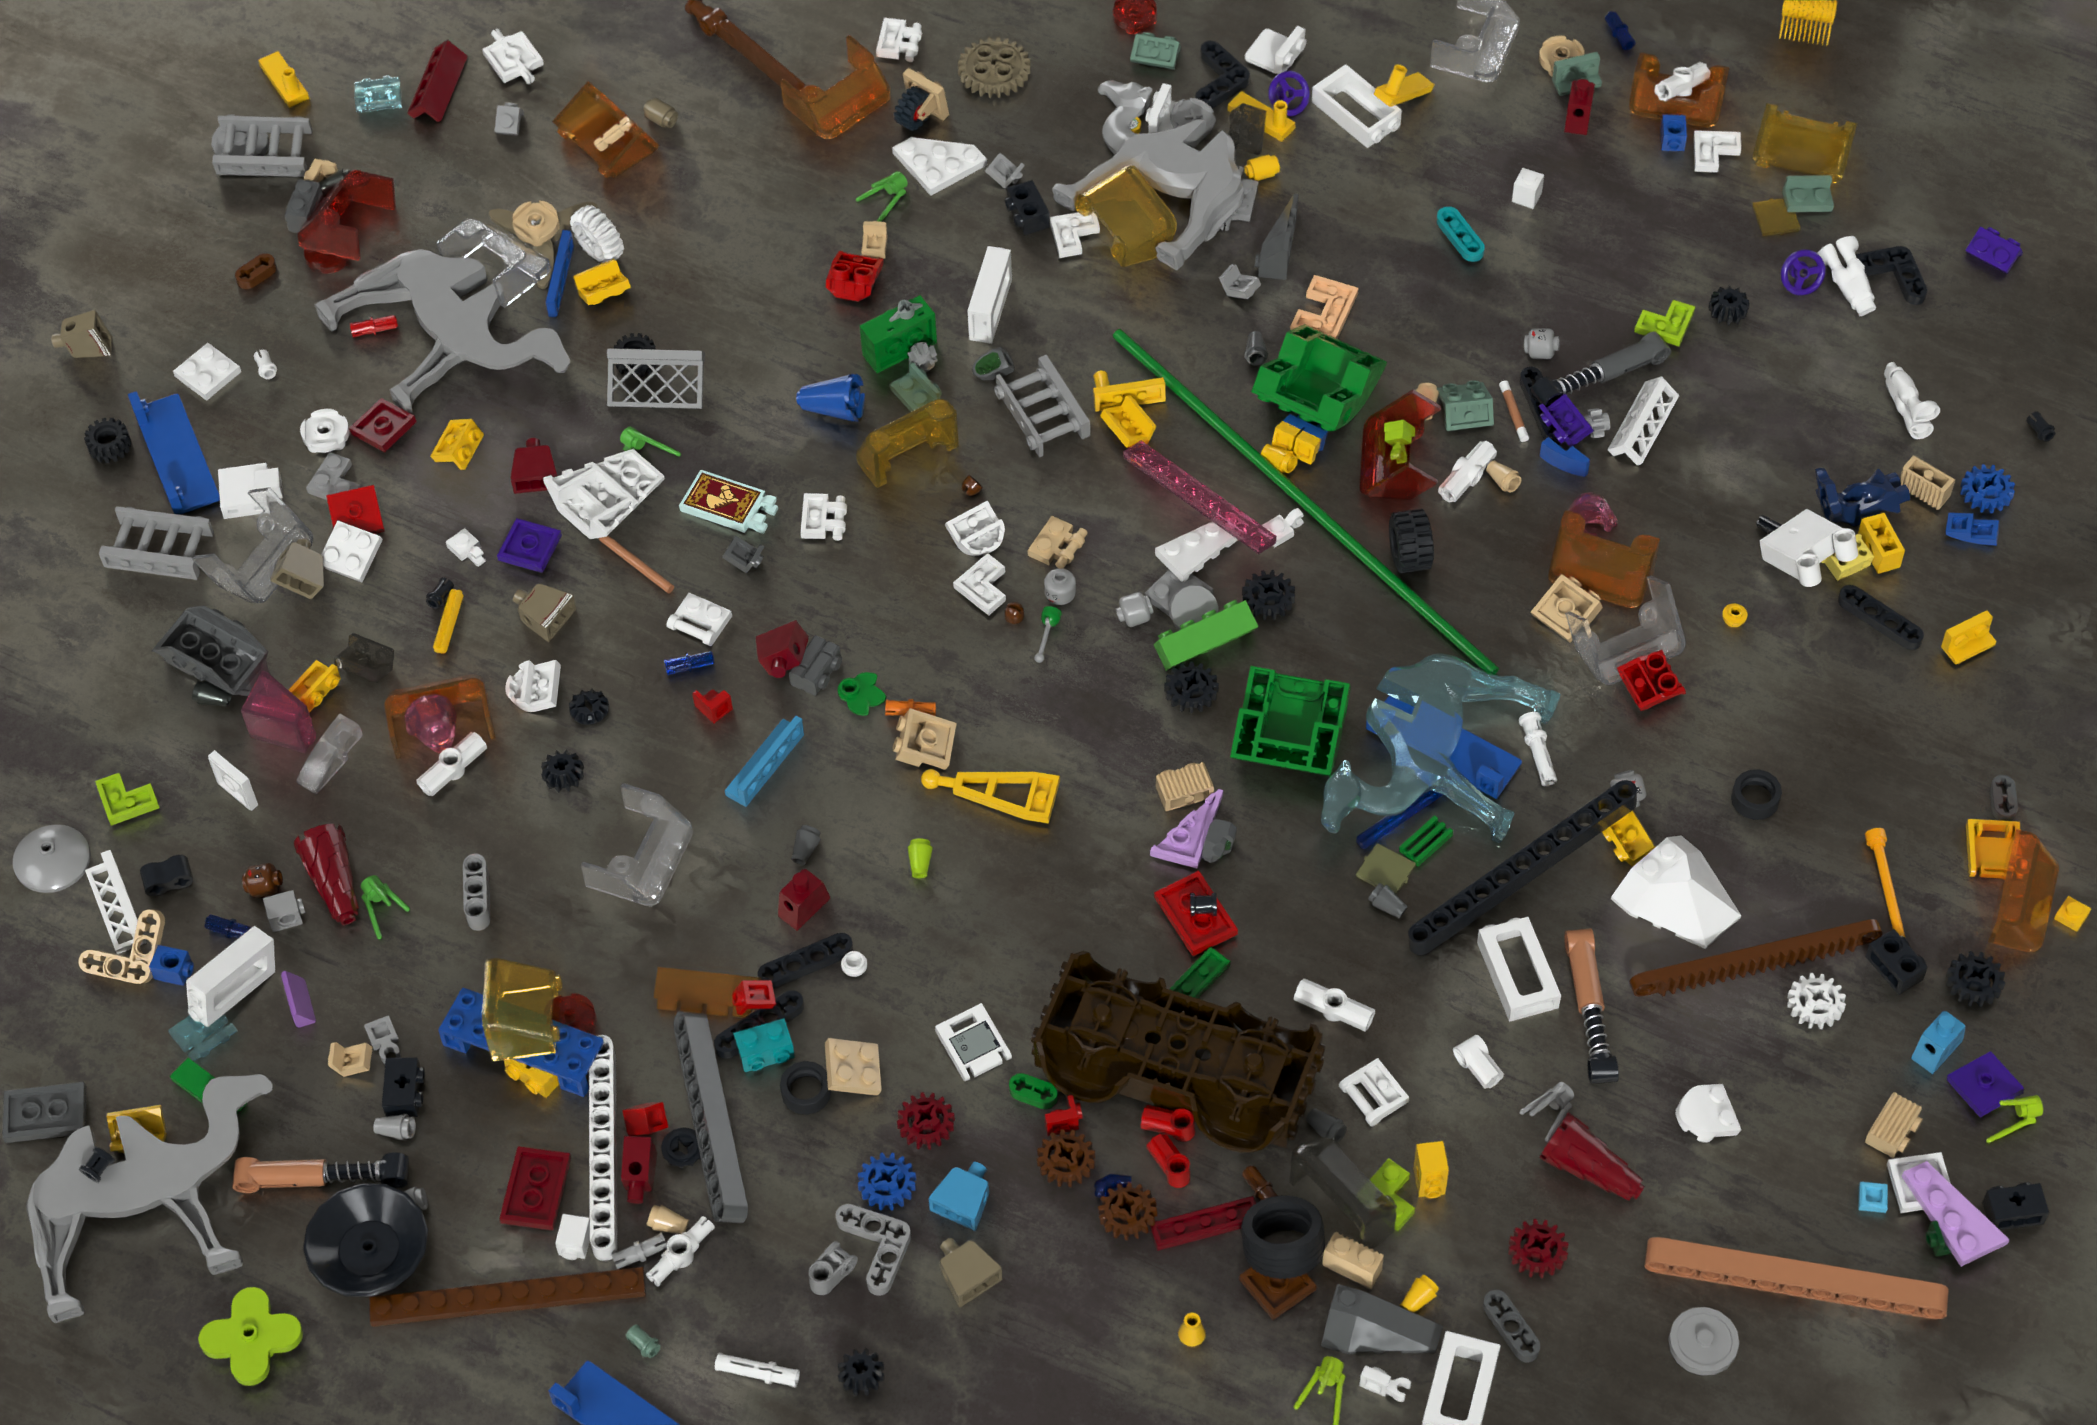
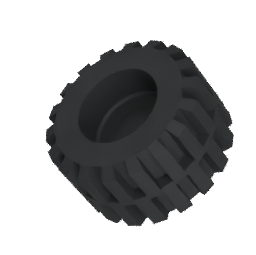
(1411, 540)

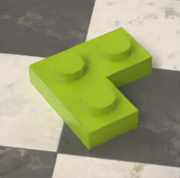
(1669, 327)
(122, 804)
(1389, 1181)

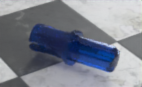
(1620, 31)
(687, 662)
(229, 928)

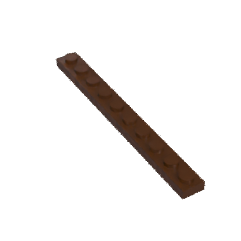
(507, 1296)

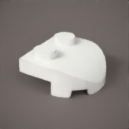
(977, 530)
(534, 686)
(1707, 1113)

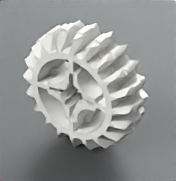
(596, 234)

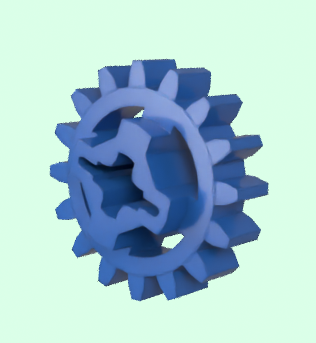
(1987, 488)
(888, 1177)

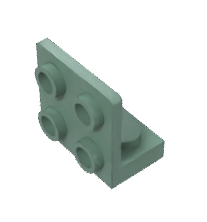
(1466, 405)

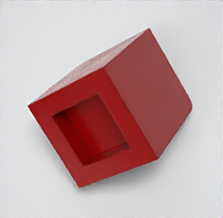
(712, 704)
(645, 1118)

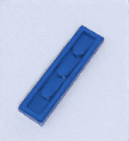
(559, 273)

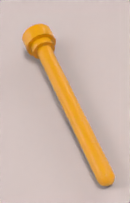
(1877, 839)

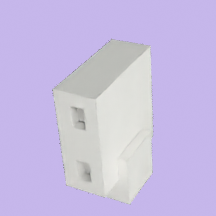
(238, 481)

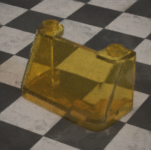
(1803, 144)
(1130, 213)
(930, 423)
(519, 1009)

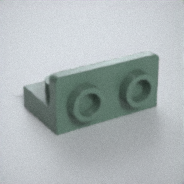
(1155, 51)
(1576, 68)
(1808, 194)
(915, 388)

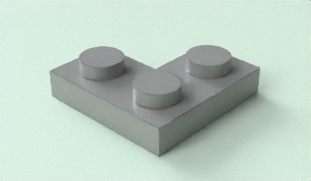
(330, 477)

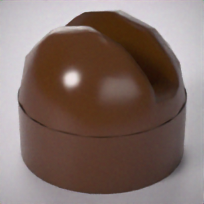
(971, 486)
(1011, 613)

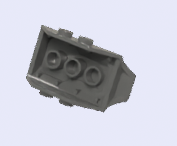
(214, 650)

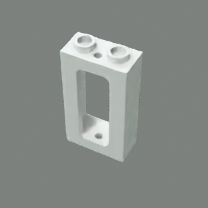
(1362, 92)
(989, 294)
(230, 976)
(1514, 1004)
(1470, 1349)

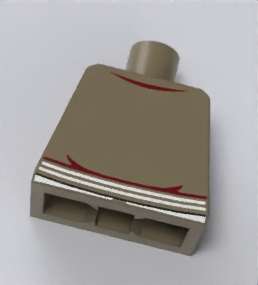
(84, 336)
(544, 609)

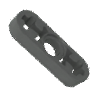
(1529, 1337)

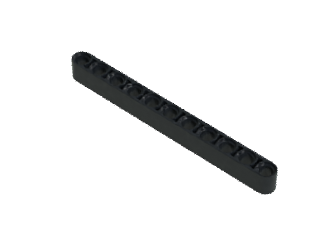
(1518, 877)

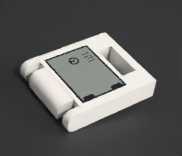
(975, 1045)

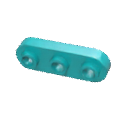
(1470, 244)

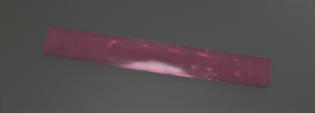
(1200, 497)

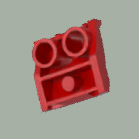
(853, 276)
(1650, 680)

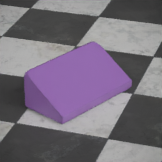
(298, 999)

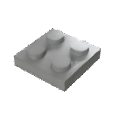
(1167, 586)

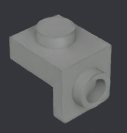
(508, 119)
(1004, 171)
(1237, 284)

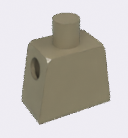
(299, 569)
(968, 1270)

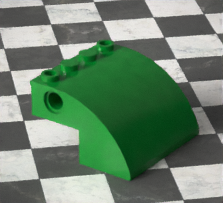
(1319, 378)
(1291, 721)

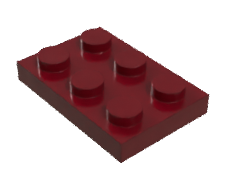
(535, 1188)

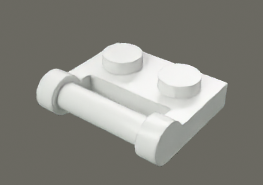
(703, 614)
(1380, 1086)

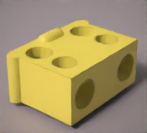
(1844, 569)

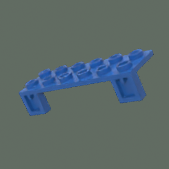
(175, 452)
(1475, 758)
(569, 1063)
(599, 1399)

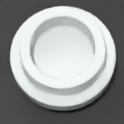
(854, 964)

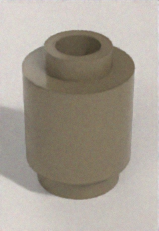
(660, 113)

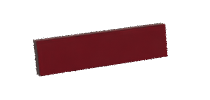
(1200, 1223)

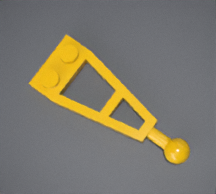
(1039, 801)

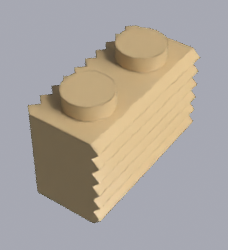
(1927, 482)
(1184, 786)
(1893, 1125)
(1353, 1260)

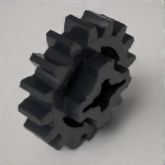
(1268, 594)
(1192, 686)
(1975, 978)

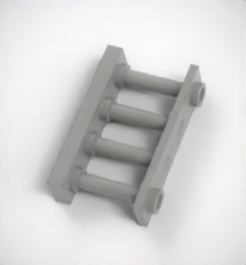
(262, 165)
(1055, 389)
(150, 562)

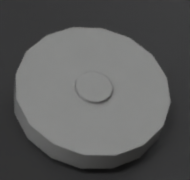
(240, 143)
(1703, 1341)

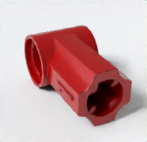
(1166, 1122)
(1170, 1159)

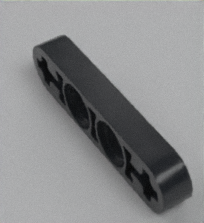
(1526, 385)
(1883, 614)
(803, 957)
(756, 1019)

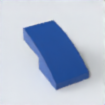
(1569, 461)
(1966, 528)

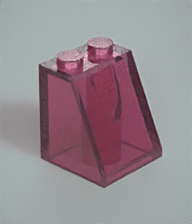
(277, 715)

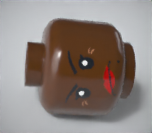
(262, 880)

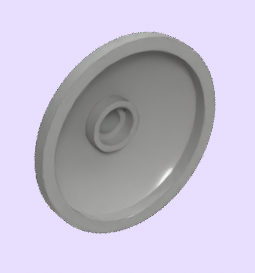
(54, 868)

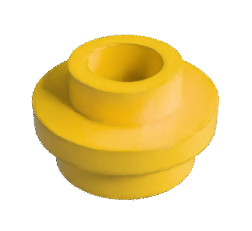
(1734, 620)

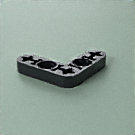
(1227, 75)
(1898, 265)

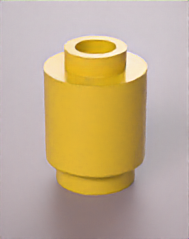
(1262, 167)

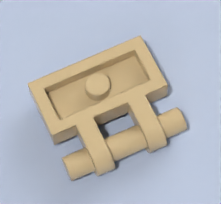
(1051, 539)

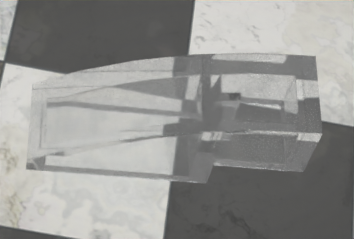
(329, 753)

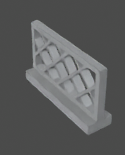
(655, 357)

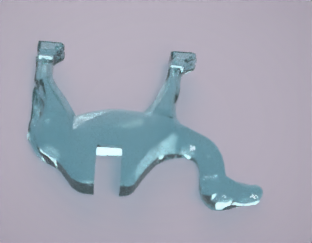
(1426, 739)

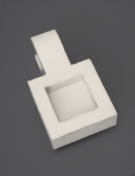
(1283, 527)
(466, 545)
(1381, 1383)

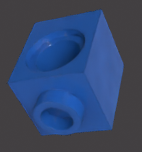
(1673, 133)
(166, 957)

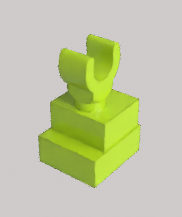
(1397, 435)

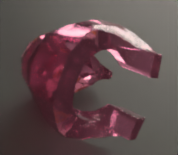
(1594, 510)
(432, 721)

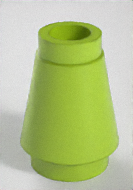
(919, 857)

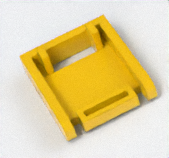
(1988, 853)

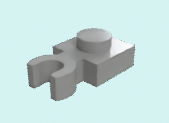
(383, 1037)

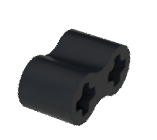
(166, 875)

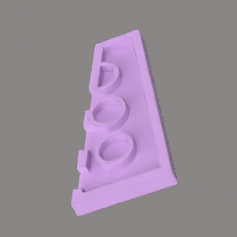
(1961, 1223)

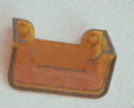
(1700, 107)
(591, 115)
(1603, 566)

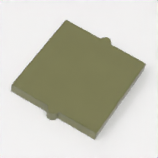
(1385, 868)

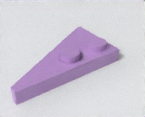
(1186, 841)

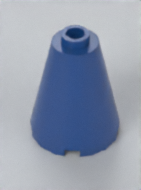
(834, 397)

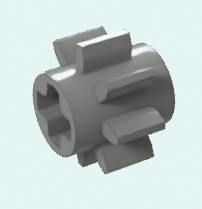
(923, 356)
(1598, 421)

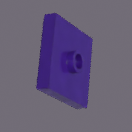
(529, 545)
(1985, 1083)

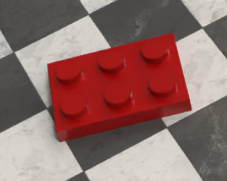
(1195, 931)

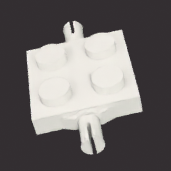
(512, 56)

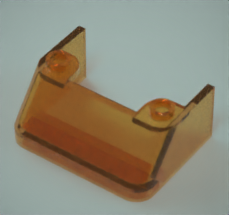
(845, 102)
(457, 690)

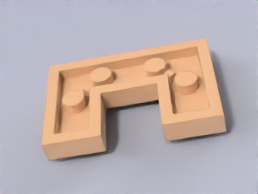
(1338, 300)

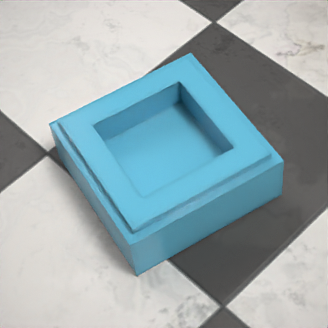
(1873, 1197)

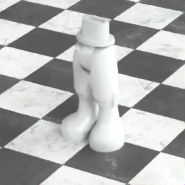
(1851, 279)
(1906, 398)

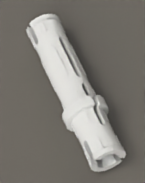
(768, 1372)

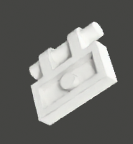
(892, 36)
(815, 513)

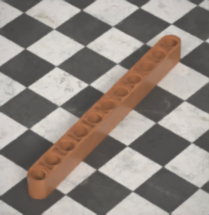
(1797, 1278)

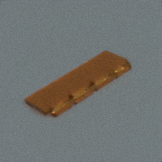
(697, 989)

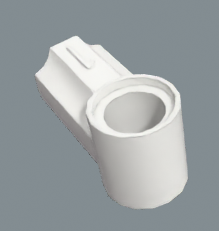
(1475, 1055)

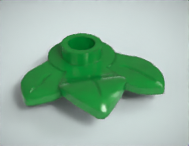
(863, 693)

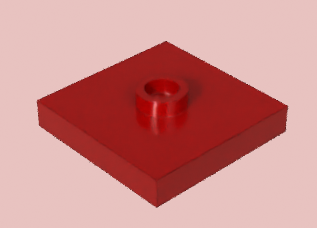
(357, 508)

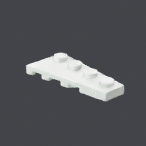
(1193, 549)

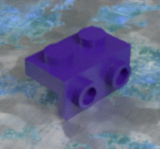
(1994, 250)
(1567, 420)

